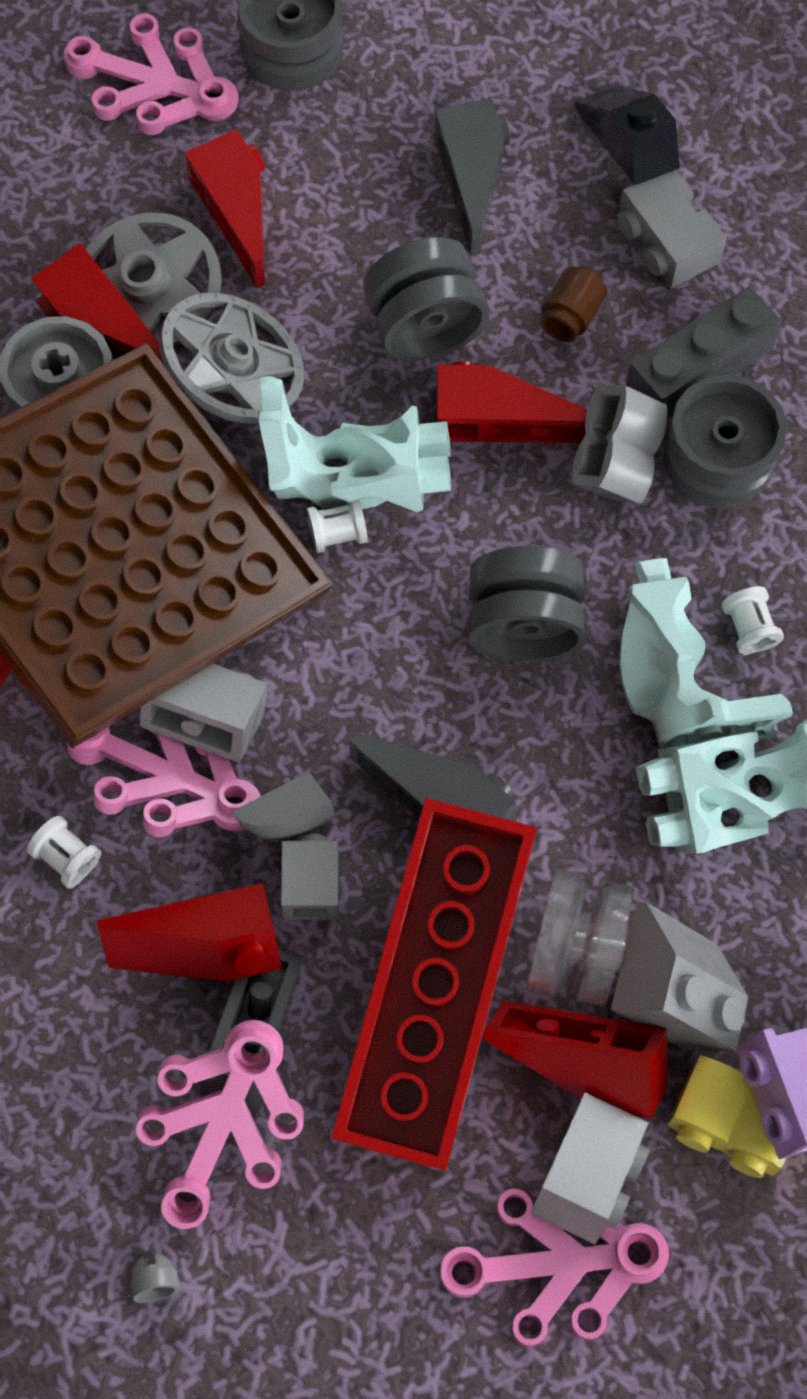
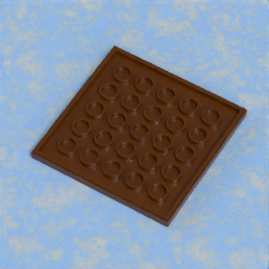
(132, 546)

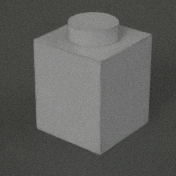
(310, 878)

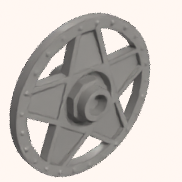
(153, 276)
(229, 354)

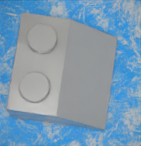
(679, 984)

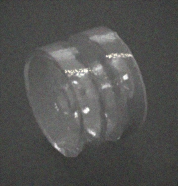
(581, 938)

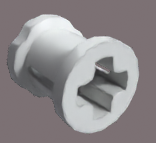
(337, 525)
(752, 620)
(46, 845)

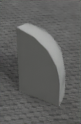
(287, 810)

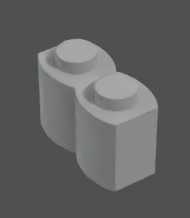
(619, 444)

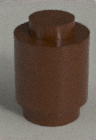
(573, 303)

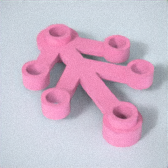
(154, 81)
(167, 778)
(223, 1113)
(566, 1263)

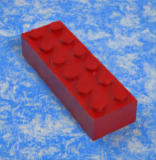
(434, 984)

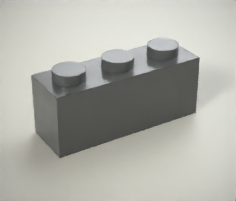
(713, 345)

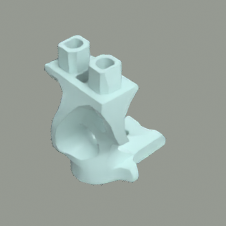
(383, 461)
(659, 664)
(701, 790)

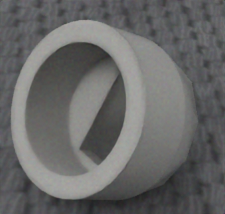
(153, 1276)

